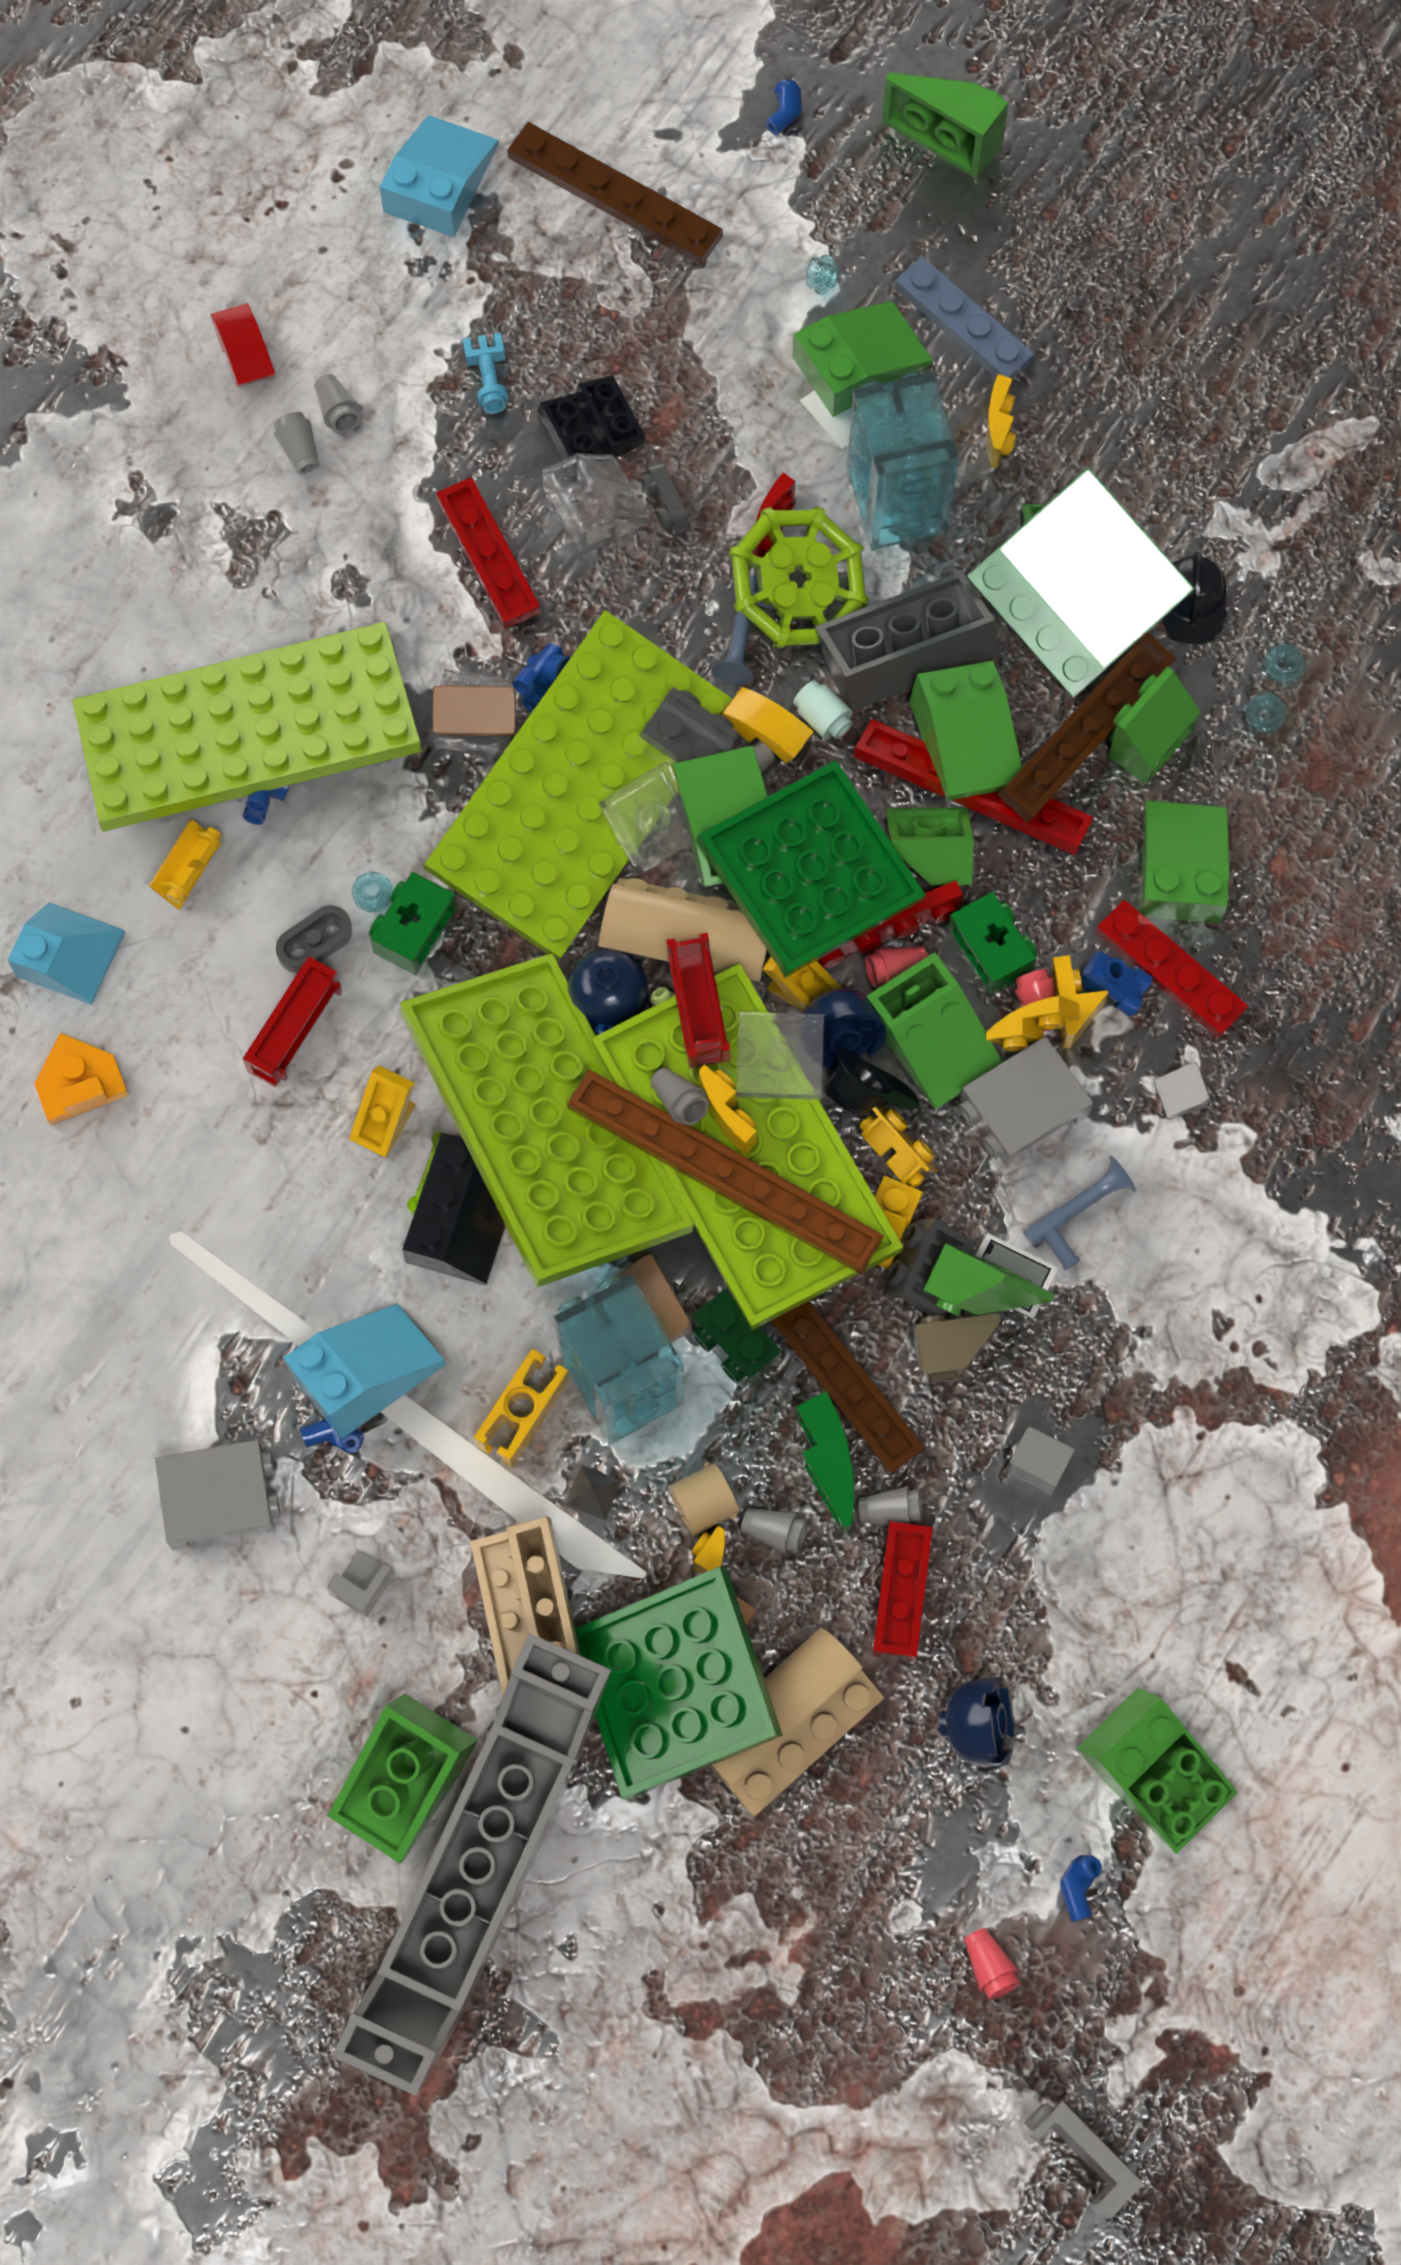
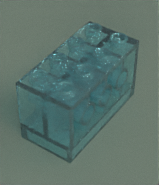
(901, 460)
(619, 1358)

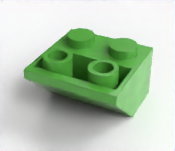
(1153, 726)

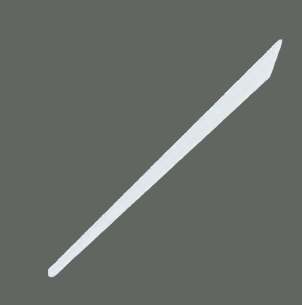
(510, 1493)

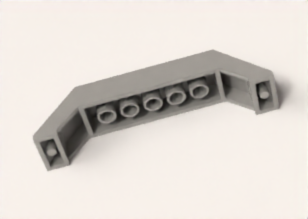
(476, 1867)

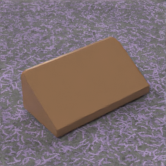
(474, 710)
(660, 1297)

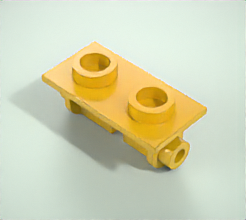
(185, 863)
(890, 1132)

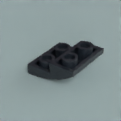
(592, 420)

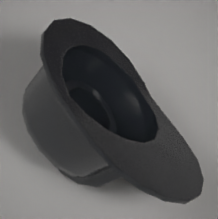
(1203, 611)
(862, 1086)

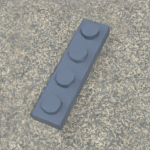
(963, 320)

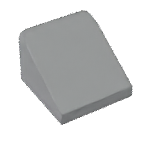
(1182, 1091)

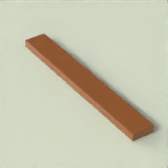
(725, 1172)

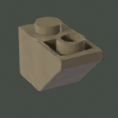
(951, 1347)

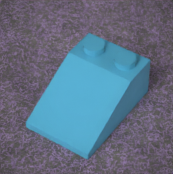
(437, 175)
(362, 1366)

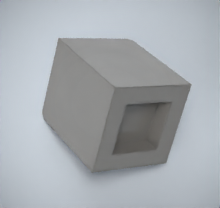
(1040, 1460)
(361, 1583)

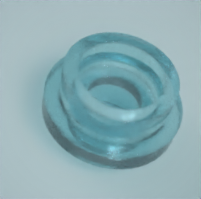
(822, 274)
(1288, 654)
(1267, 703)
(372, 903)

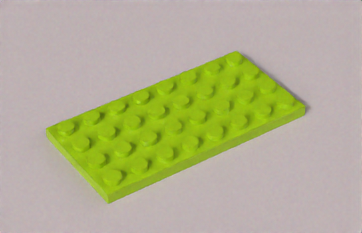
(245, 726)
(533, 832)
(506, 1066)
(795, 1140)

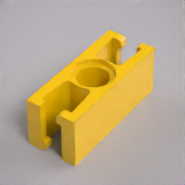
(525, 1426)

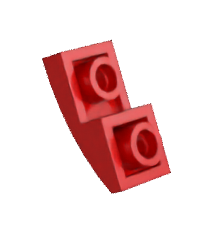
(243, 345)
(779, 497)

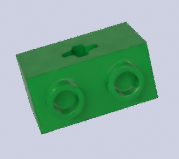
(412, 944)
(993, 964)

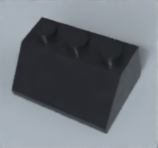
(456, 1218)

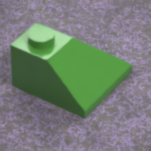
(934, 842)
(980, 1285)

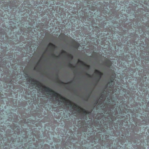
(686, 729)
(912, 1269)

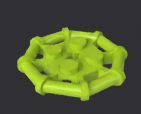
(781, 560)

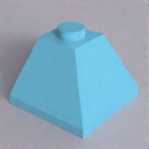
(65, 952)

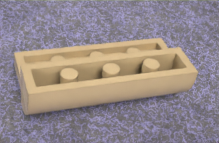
(645, 915)
(523, 1591)
(816, 1702)

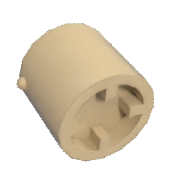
(703, 1499)

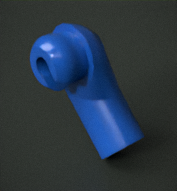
(789, 104)
(322, 1432)
(1076, 1883)

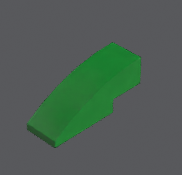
(828, 1458)

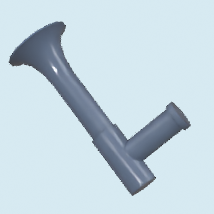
(733, 668)
(1048, 1226)

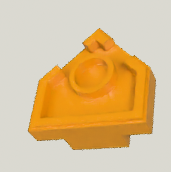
(77, 1079)

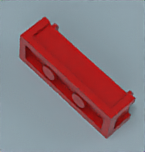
(698, 1001)
(291, 1021)
(902, 1590)

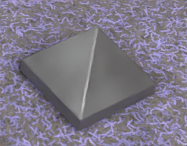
(593, 1493)

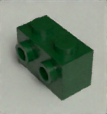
(744, 1352)

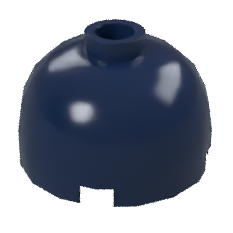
(608, 987)
(848, 1023)
(978, 1722)

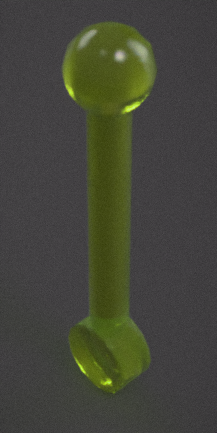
(413, 1201)

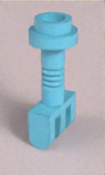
(491, 396)

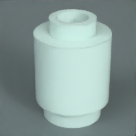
(823, 710)

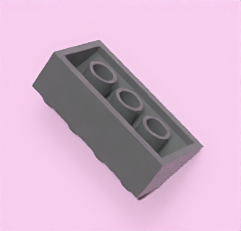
(913, 633)

